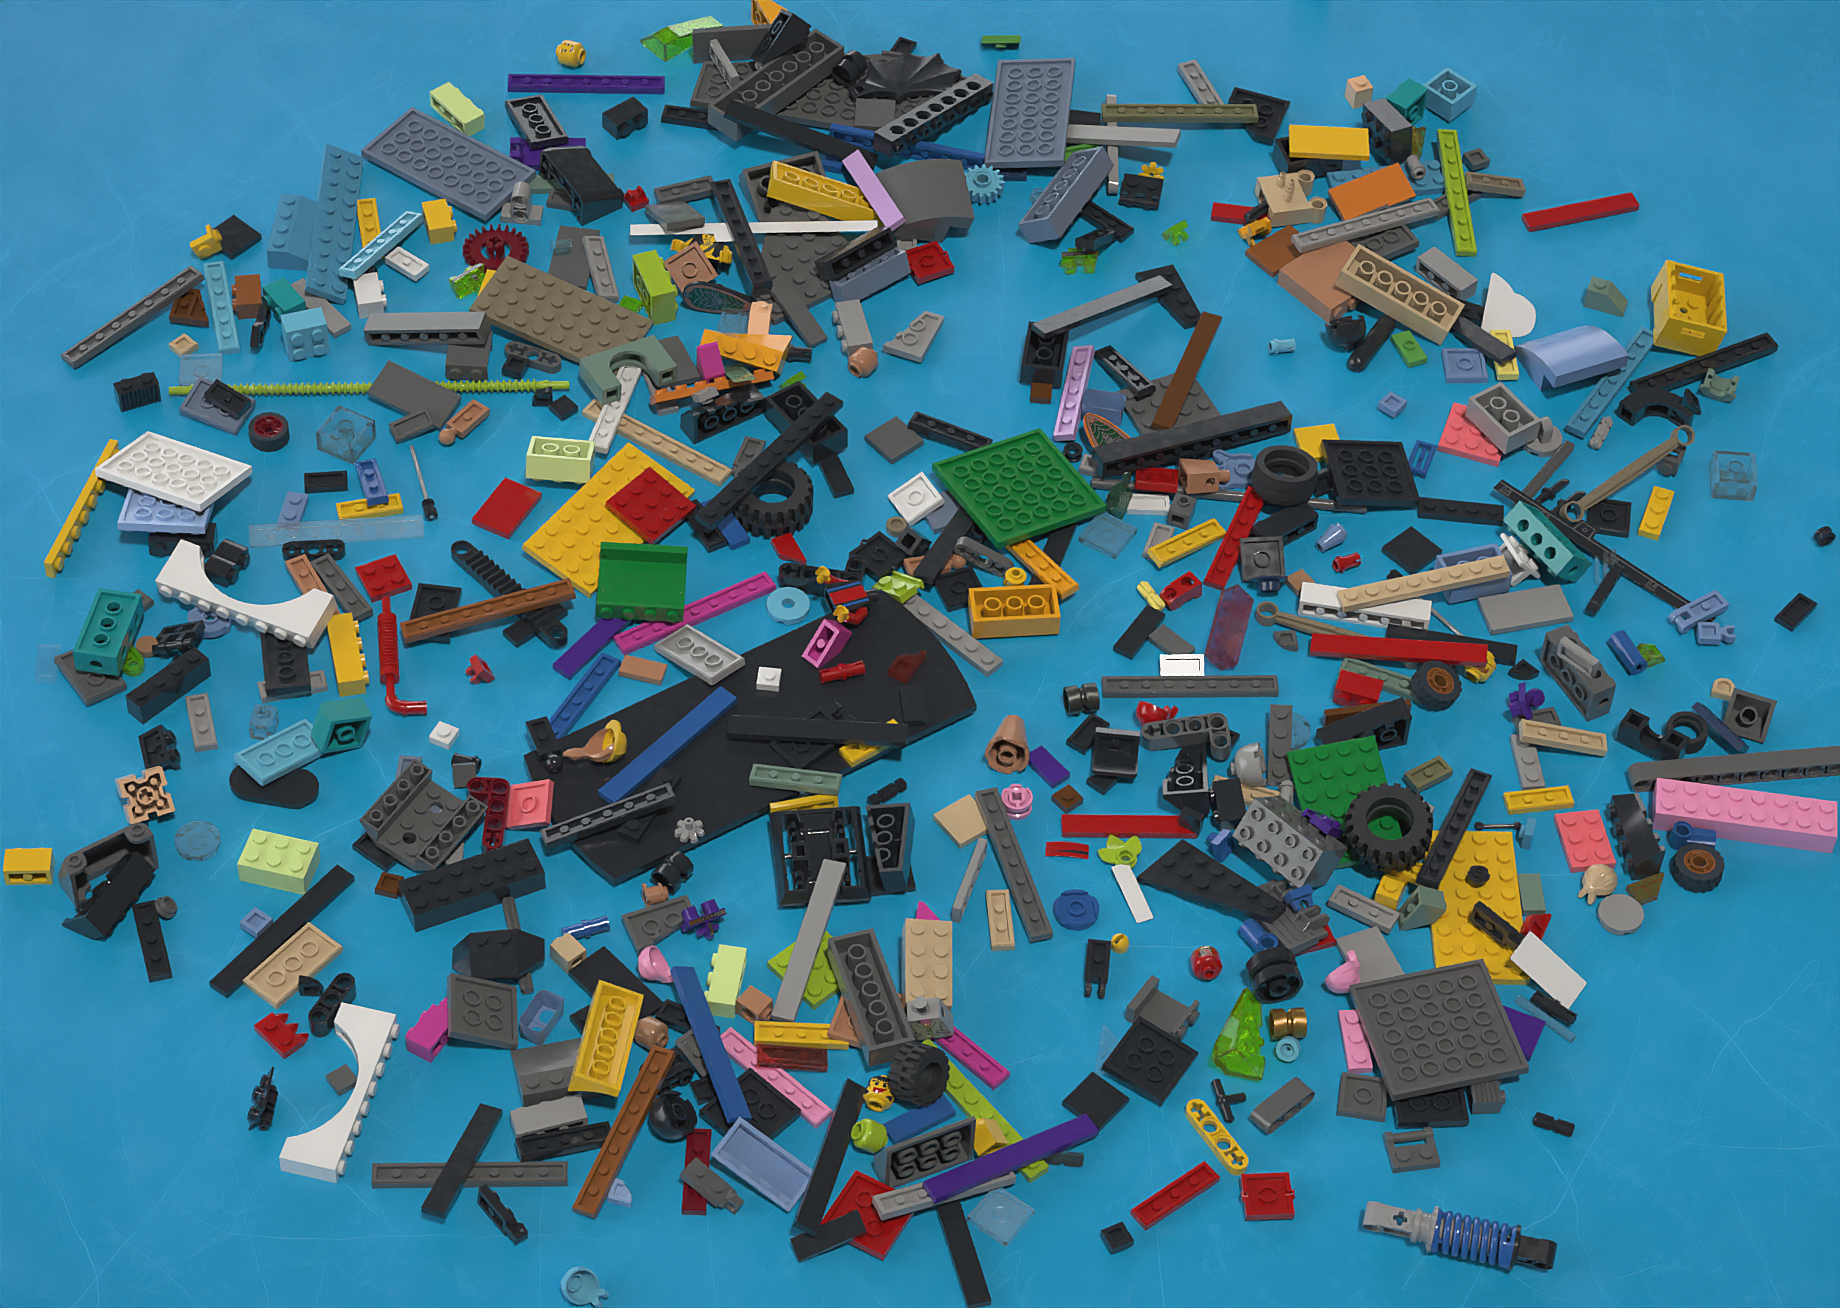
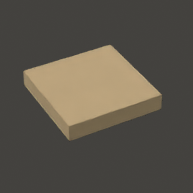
(962, 821)

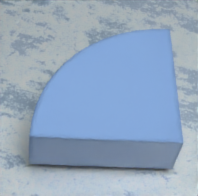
(620, 1194)

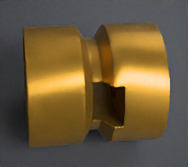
(1284, 1023)

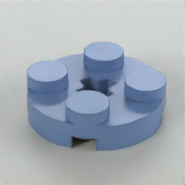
(214, 627)

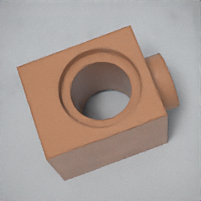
(754, 1005)

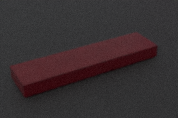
(697, 1147)

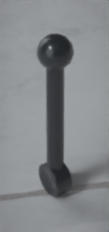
(1479, 826)

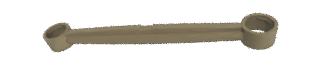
(1628, 473)
(1306, 625)

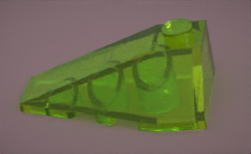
(675, 38)
(1239, 1042)

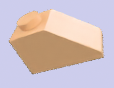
(760, 318)

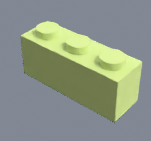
(457, 109)
(726, 980)

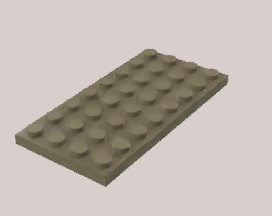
(556, 312)

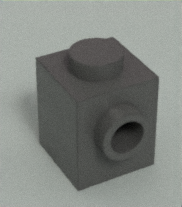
(1181, 511)

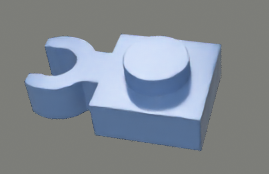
(1713, 634)

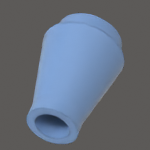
(1333, 536)

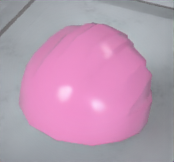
(653, 965)
(1345, 975)

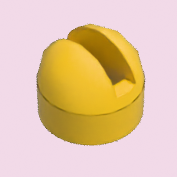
(1123, 944)

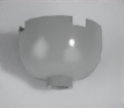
(1250, 765)

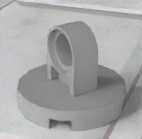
(1548, 439)

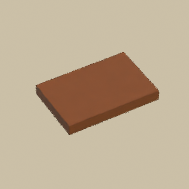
(1274, 251)

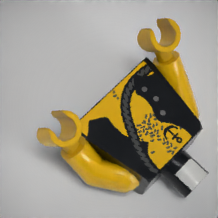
(715, 251)

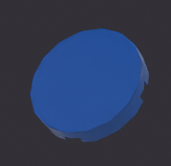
(1076, 910)

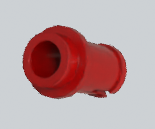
(1345, 562)

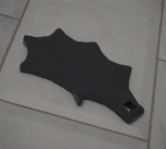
(905, 78)

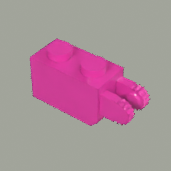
(429, 1033)

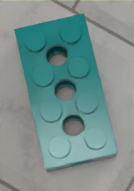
(1547, 542)
(109, 607)

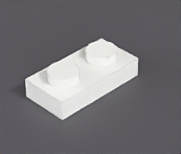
(407, 263)

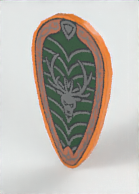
(1102, 431)

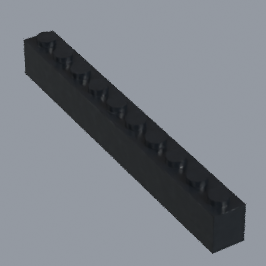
(1191, 439)

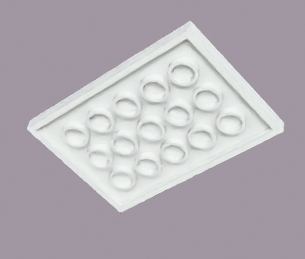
(173, 471)

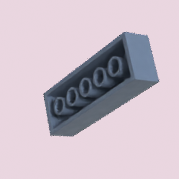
(1066, 195)

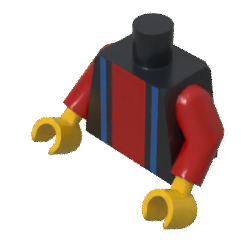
(846, 598)

